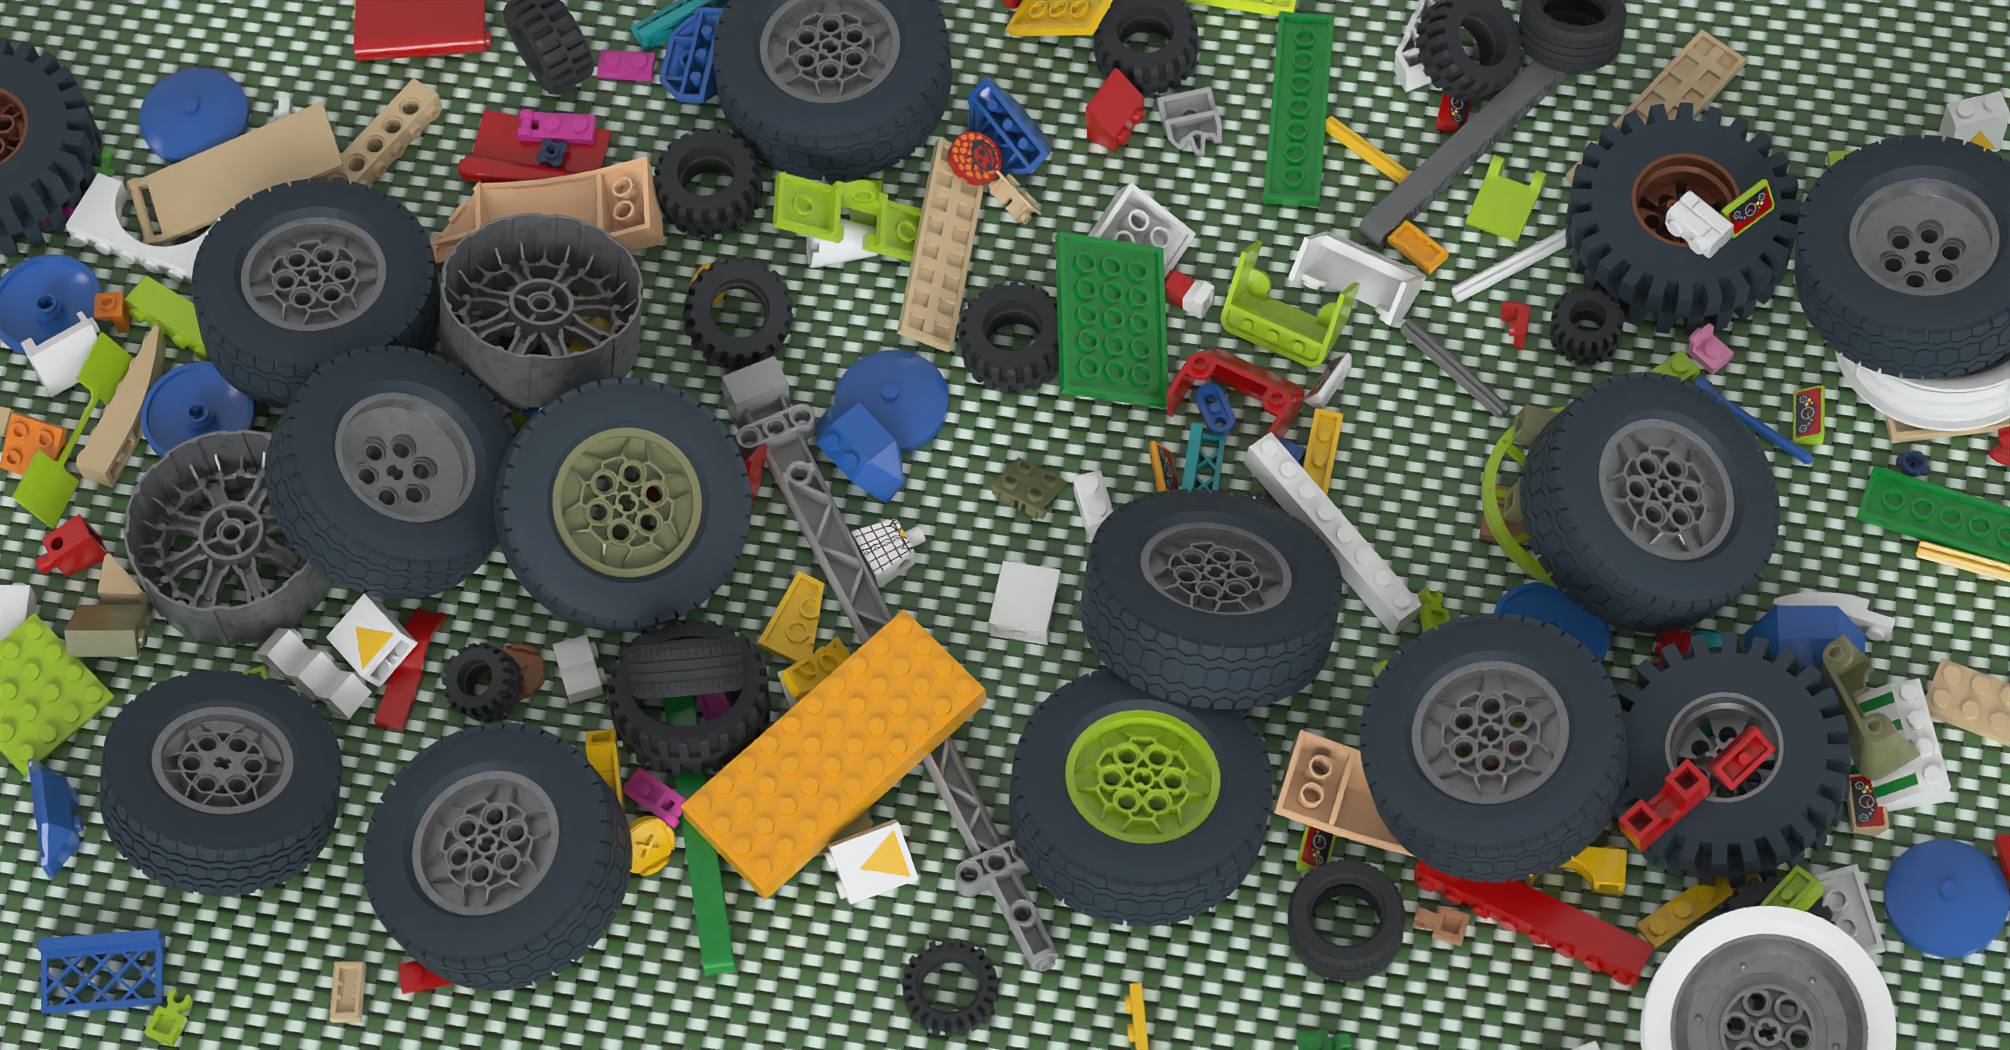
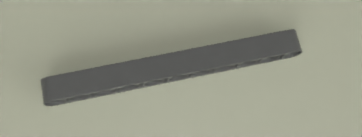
(1460, 151)

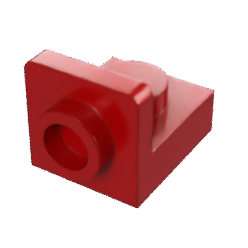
(1518, 316)

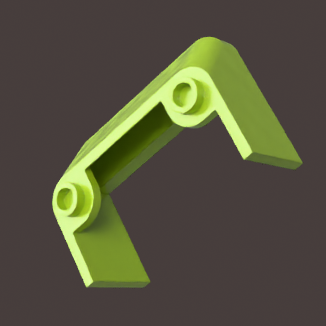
(1277, 325)

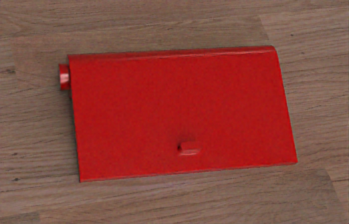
(419, 28)
(504, 158)

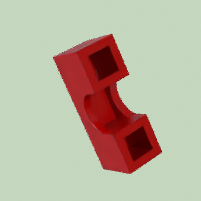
(1680, 793)

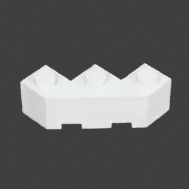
(1406, 61)
(314, 672)

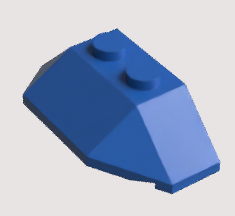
(689, 58)
(1009, 127)
(862, 449)
(1805, 631)
(55, 816)

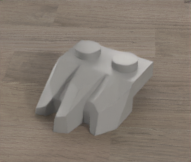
(1190, 118)

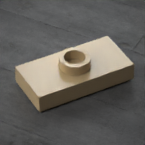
(347, 991)

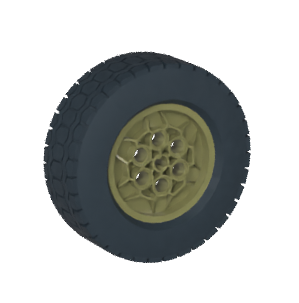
(574, 560)

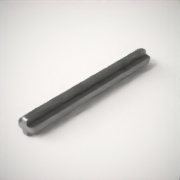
(1454, 369)

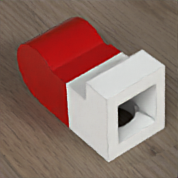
(1188, 293)

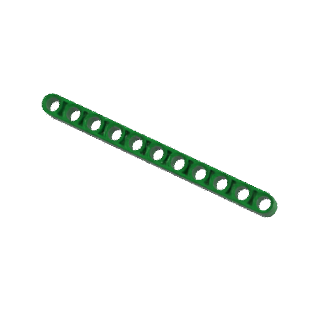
(702, 862)

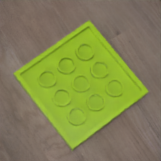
(42, 694)

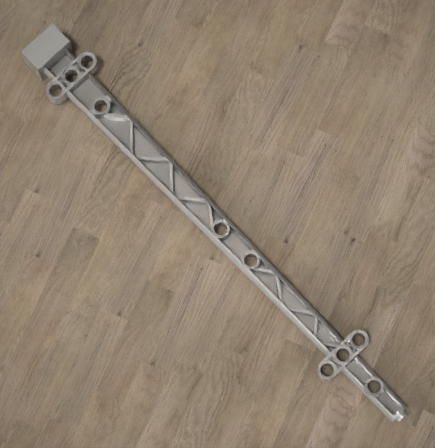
(759, 405)

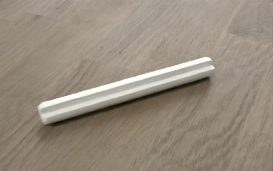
(1509, 266)

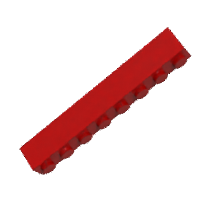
(1545, 922)

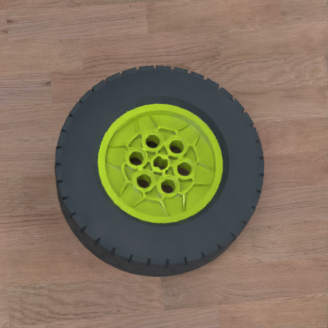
(1138, 860)

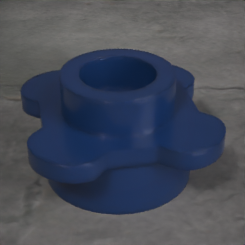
(555, 159)
(1916, 458)

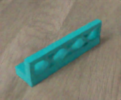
(657, 27)
(1193, 456)

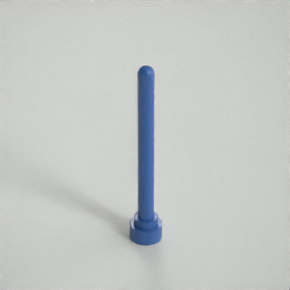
(1758, 426)

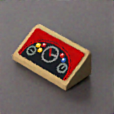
(1863, 808)

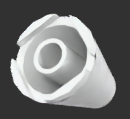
(825, 252)

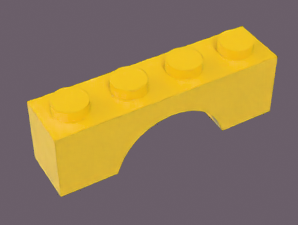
(1600, 867)

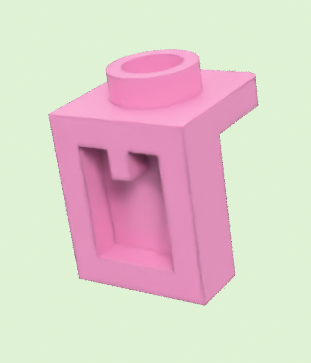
(1708, 349)

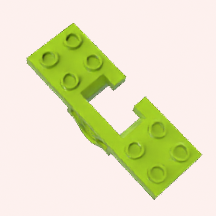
(816, 208)

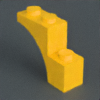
(604, 756)

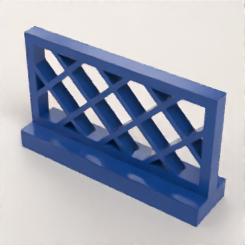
(102, 945)

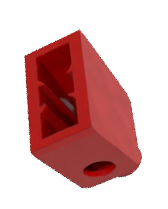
(72, 548)

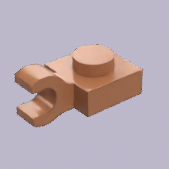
(1447, 925)

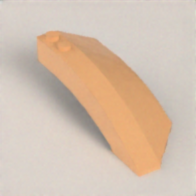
(612, 198)
(1330, 792)

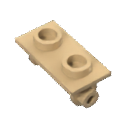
(1022, 204)

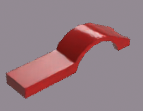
(408, 676)

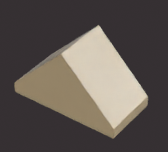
(117, 585)

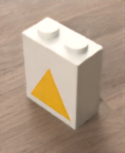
(1977, 120)
(371, 640)
(871, 862)

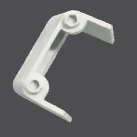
(1338, 262)

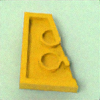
(795, 621)
(810, 671)

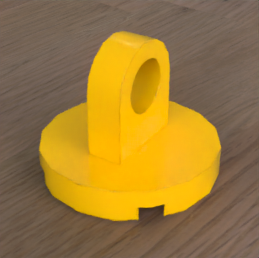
(651, 844)

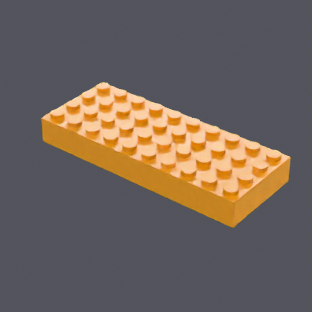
(834, 754)

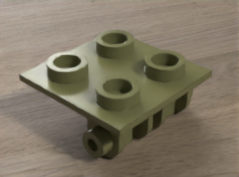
(1028, 486)

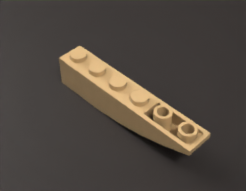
(120, 426)

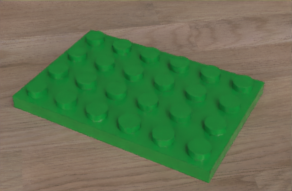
(1111, 320)

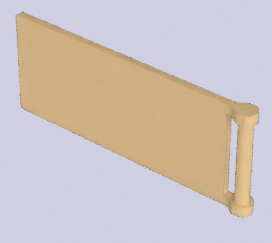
(216, 180)

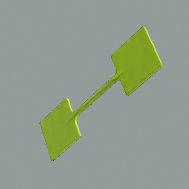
(46, 483)

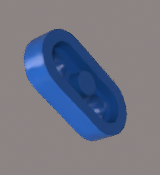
(1215, 412)

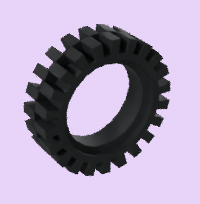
(950, 953)

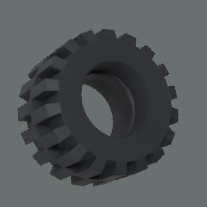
(1583, 345)
(464, 673)

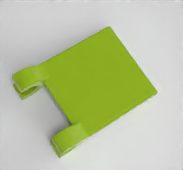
(1504, 204)

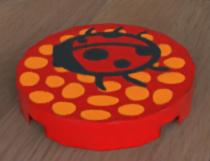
(975, 158)

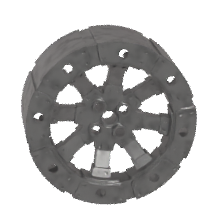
(543, 262)
(167, 497)

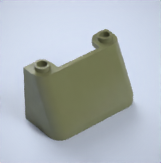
(1873, 740)

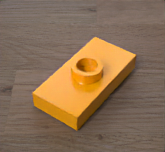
(1417, 247)

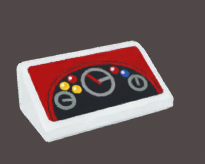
(1329, 381)

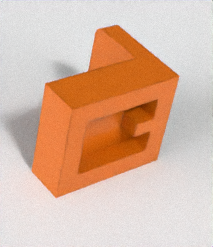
(112, 307)

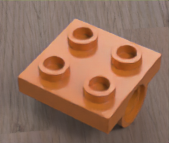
(28, 435)

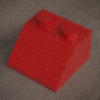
(1114, 112)

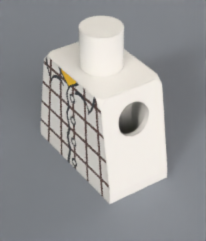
(887, 549)

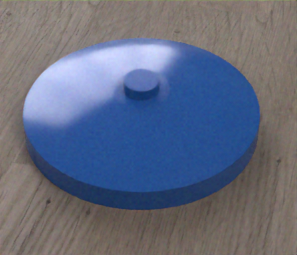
(192, 113)
(43, 298)
(901, 392)
(193, 403)
(1554, 607)
(1946, 898)

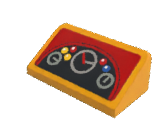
(1163, 467)

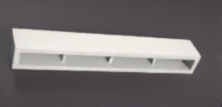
(1356, 558)

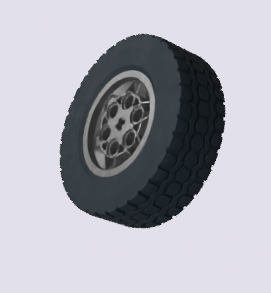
(220, 782)

